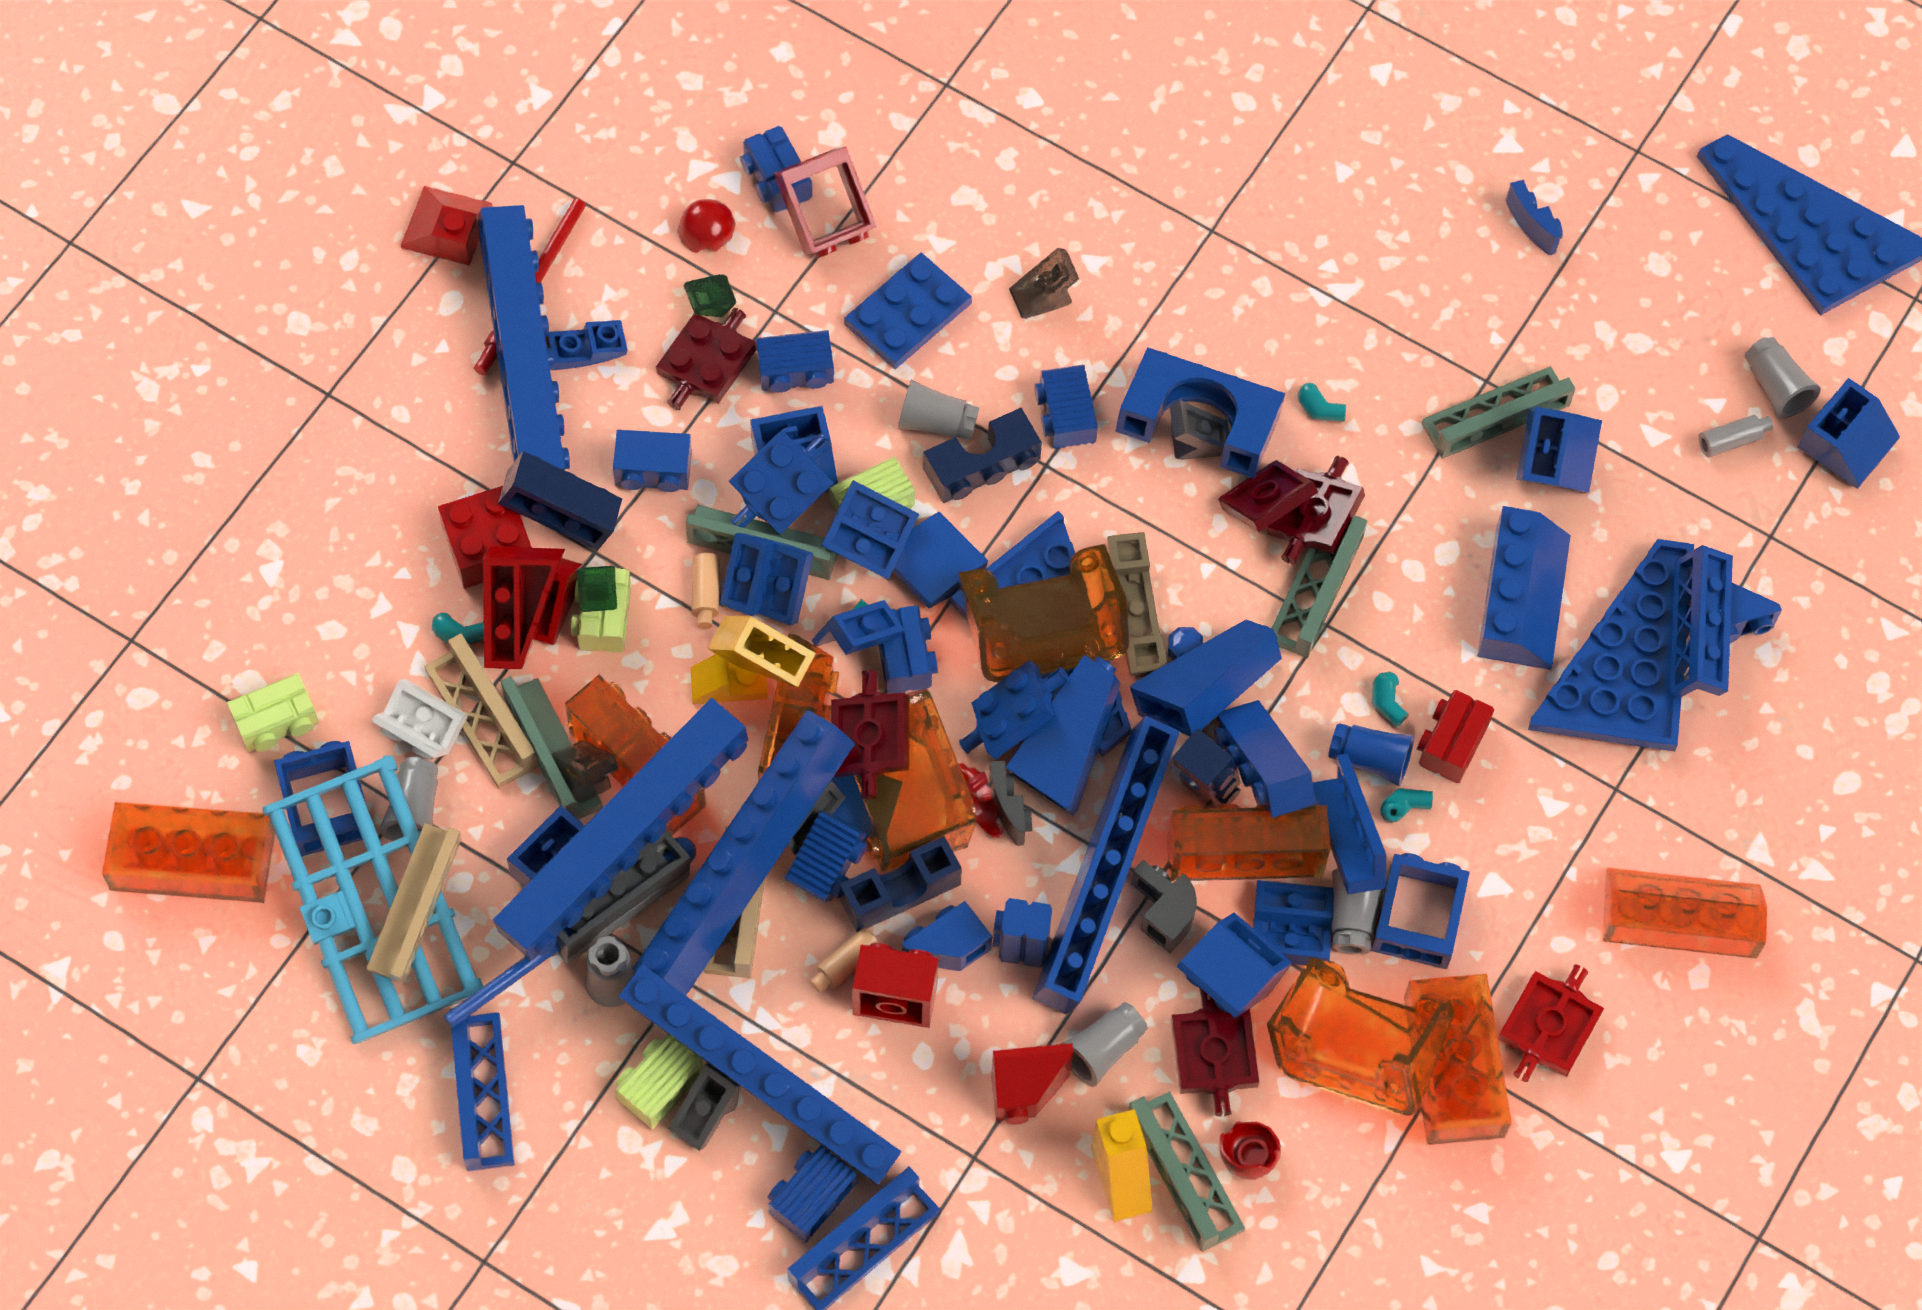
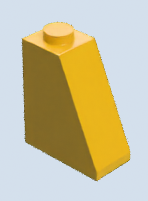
(761, 649)
(1123, 1165)

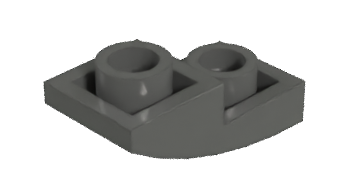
(1009, 807)

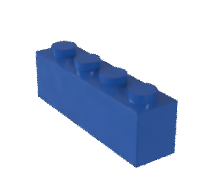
(1265, 759)

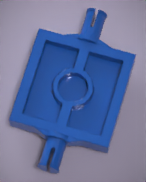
(781, 482)
(1013, 709)

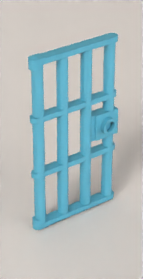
(344, 909)

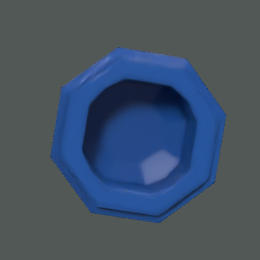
(1183, 641)

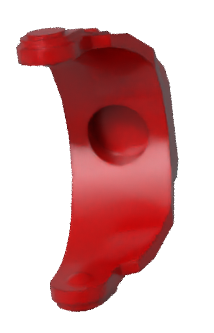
(983, 801)

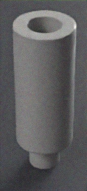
(1734, 435)

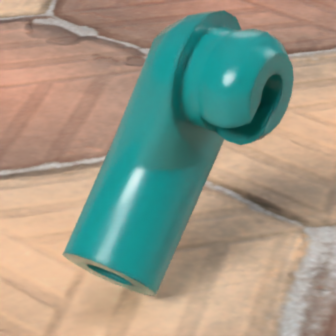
(1317, 406)
(446, 628)
(1384, 698)
(1402, 801)

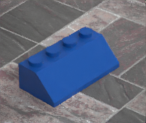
(1524, 589)

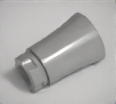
(1781, 378)
(937, 413)
(419, 787)
(1353, 918)
(608, 971)
(1105, 1043)

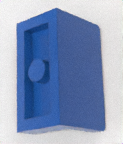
(860, 628)

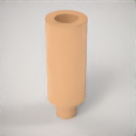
(705, 588)
(841, 962)

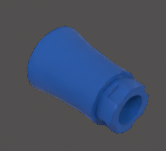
(1374, 751)

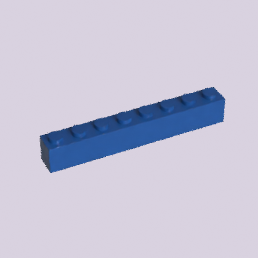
(521, 334)
(622, 830)
(746, 852)
(1105, 865)
(760, 1074)

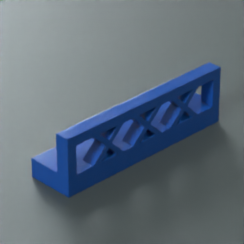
(1706, 621)
(1352, 830)
(467, 1098)
(855, 1227)

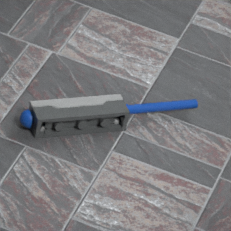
(654, 874)

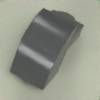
(1173, 905)

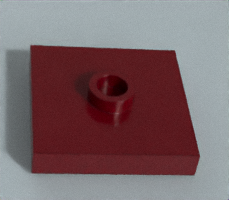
(1268, 495)

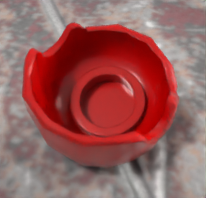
(706, 225)
(1250, 1150)

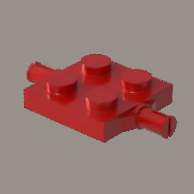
(1550, 1023)

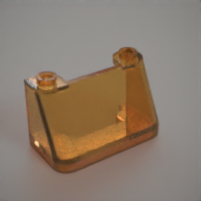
(1049, 618)
(926, 799)
(1358, 1040)

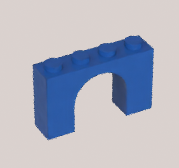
(1168, 379)

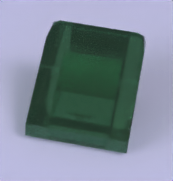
(710, 295)
(597, 588)

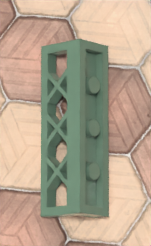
(1496, 418)
(715, 531)
(1324, 597)
(546, 735)
(1177, 1174)

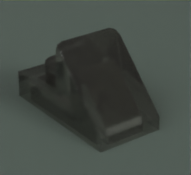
(1045, 285)
(585, 769)

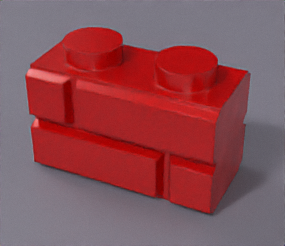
(1455, 736)

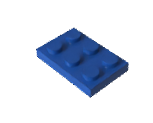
(908, 310)

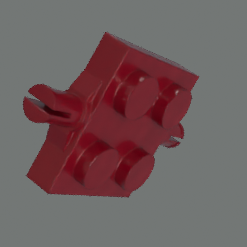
(706, 358)
(1323, 517)
(878, 728)
(1214, 1052)

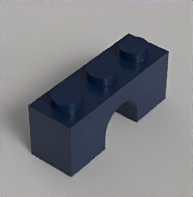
(958, 472)
(1207, 770)
(923, 876)

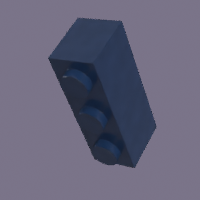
(560, 500)

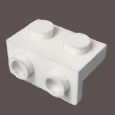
(420, 720)

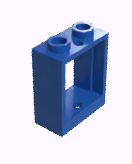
(305, 764)
(1413, 945)

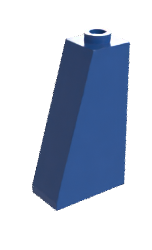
(1207, 678)
(1063, 750)

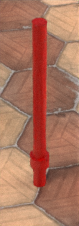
(545, 261)

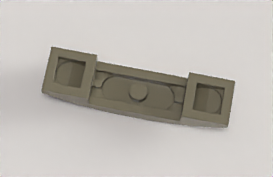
(1132, 567)

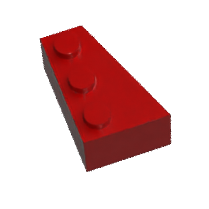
(514, 600)

